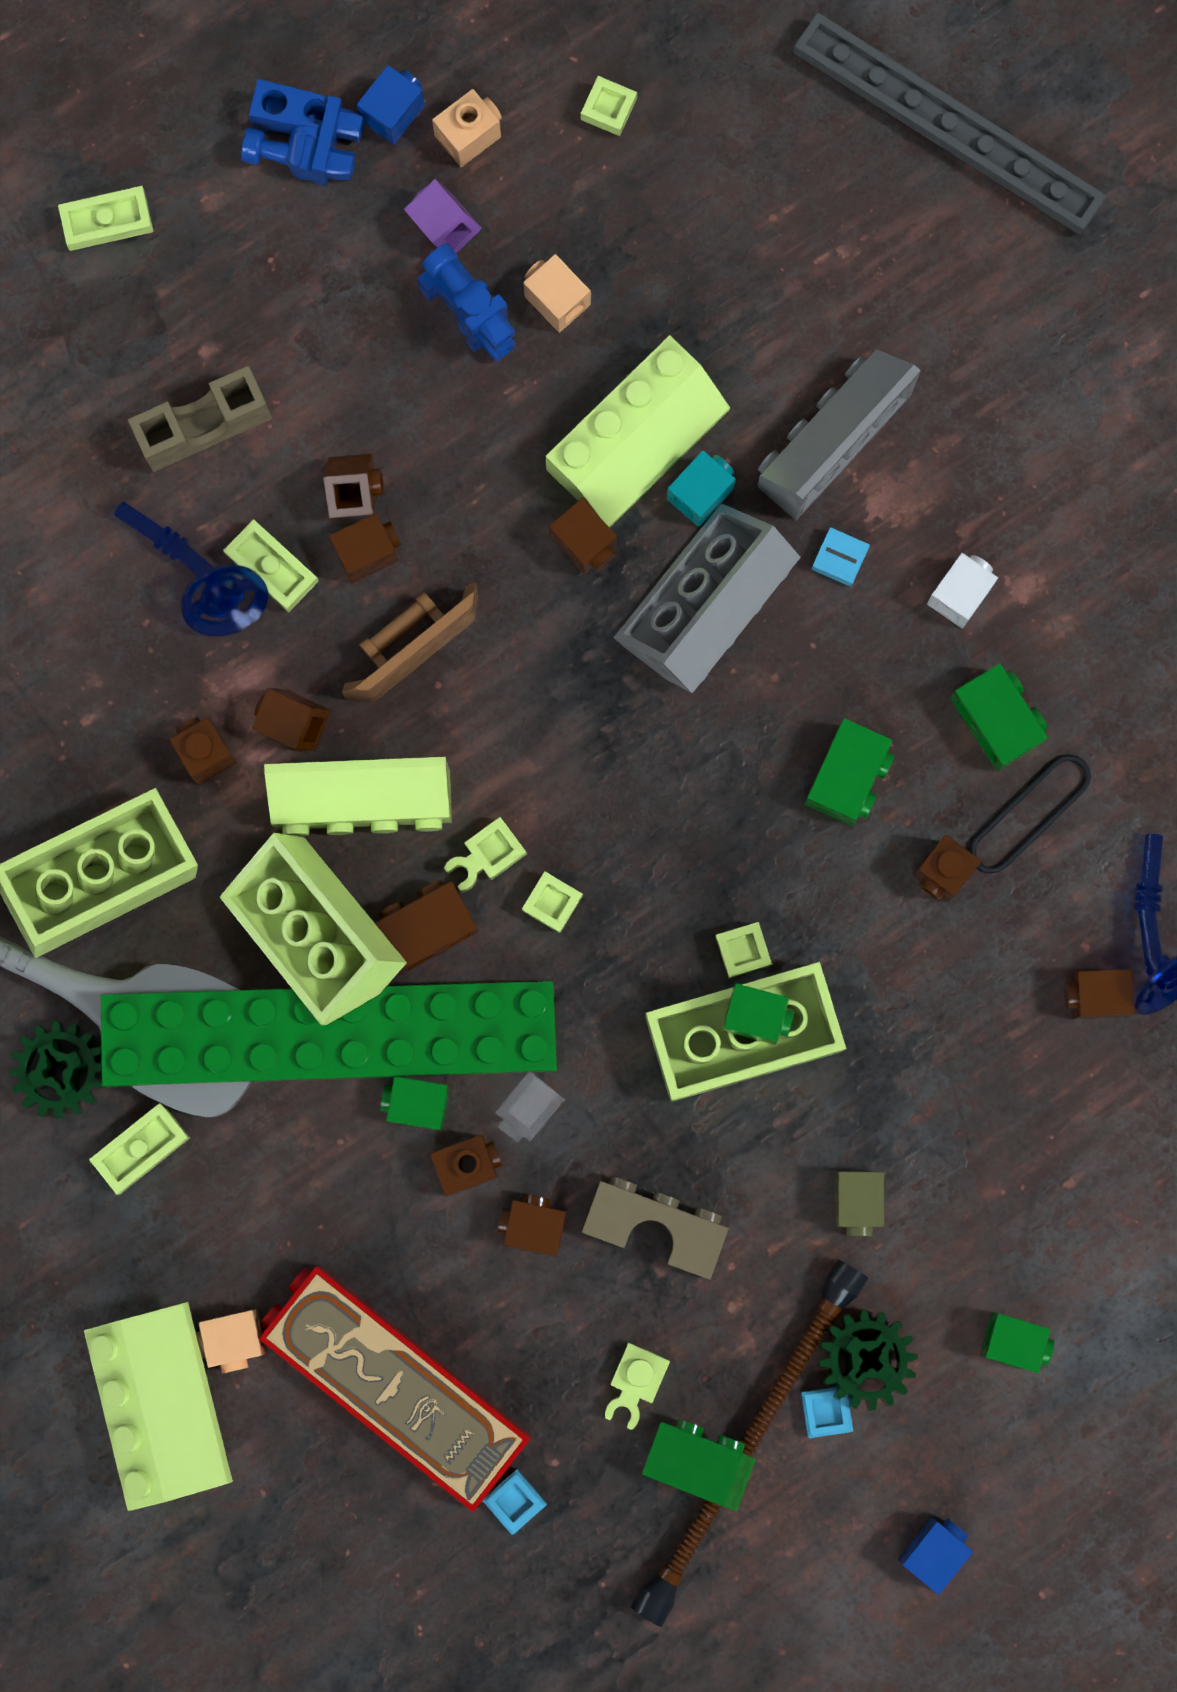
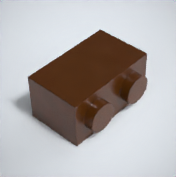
(427, 925)

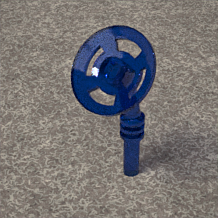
(218, 588)
(1160, 969)

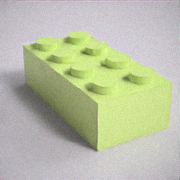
(95, 872)
(702, 1057)

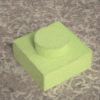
(608, 106)
(552, 902)
(743, 950)

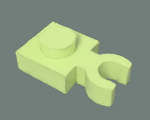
(491, 850)
(638, 1377)

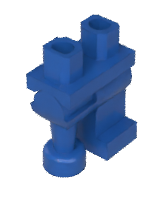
(313, 129)
(477, 316)

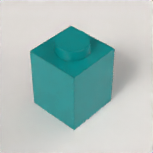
(702, 487)

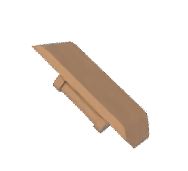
(418, 651)

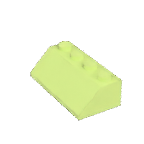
(638, 432)
(359, 795)
(311, 928)
(158, 1406)

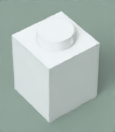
(963, 589)

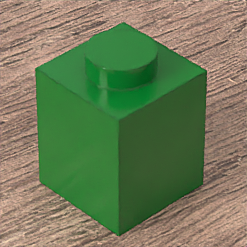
(758, 1014)
(415, 1103)
(1017, 1343)

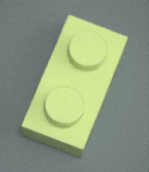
(105, 218)
(282, 573)
(139, 1148)

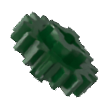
(40, 1078)
(882, 1374)

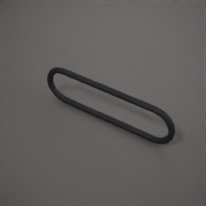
(1087, 777)

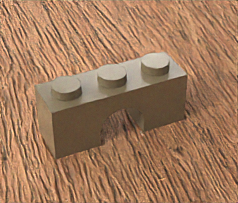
(174, 433)
(695, 1237)

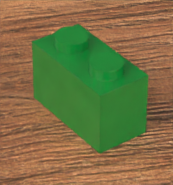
(1000, 716)
(849, 773)
(699, 1465)

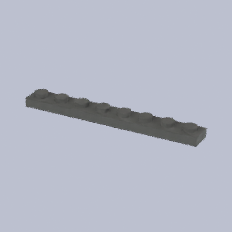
(949, 123)

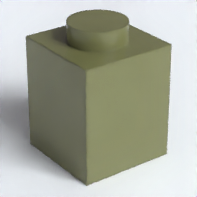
(859, 1202)

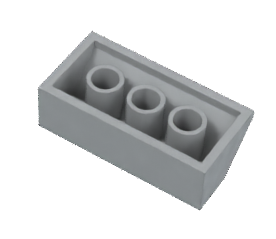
(837, 432)
(708, 596)

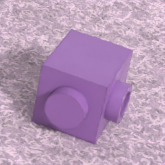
(442, 217)

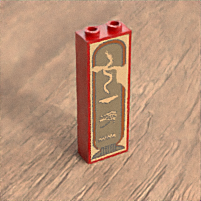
(393, 1386)

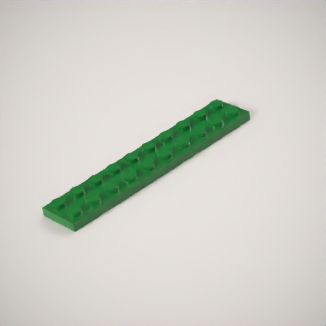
(277, 1038)

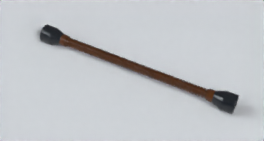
(841, 1288)

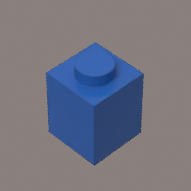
(392, 103)
(936, 1554)

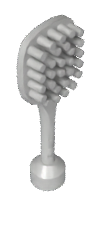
(84, 993)

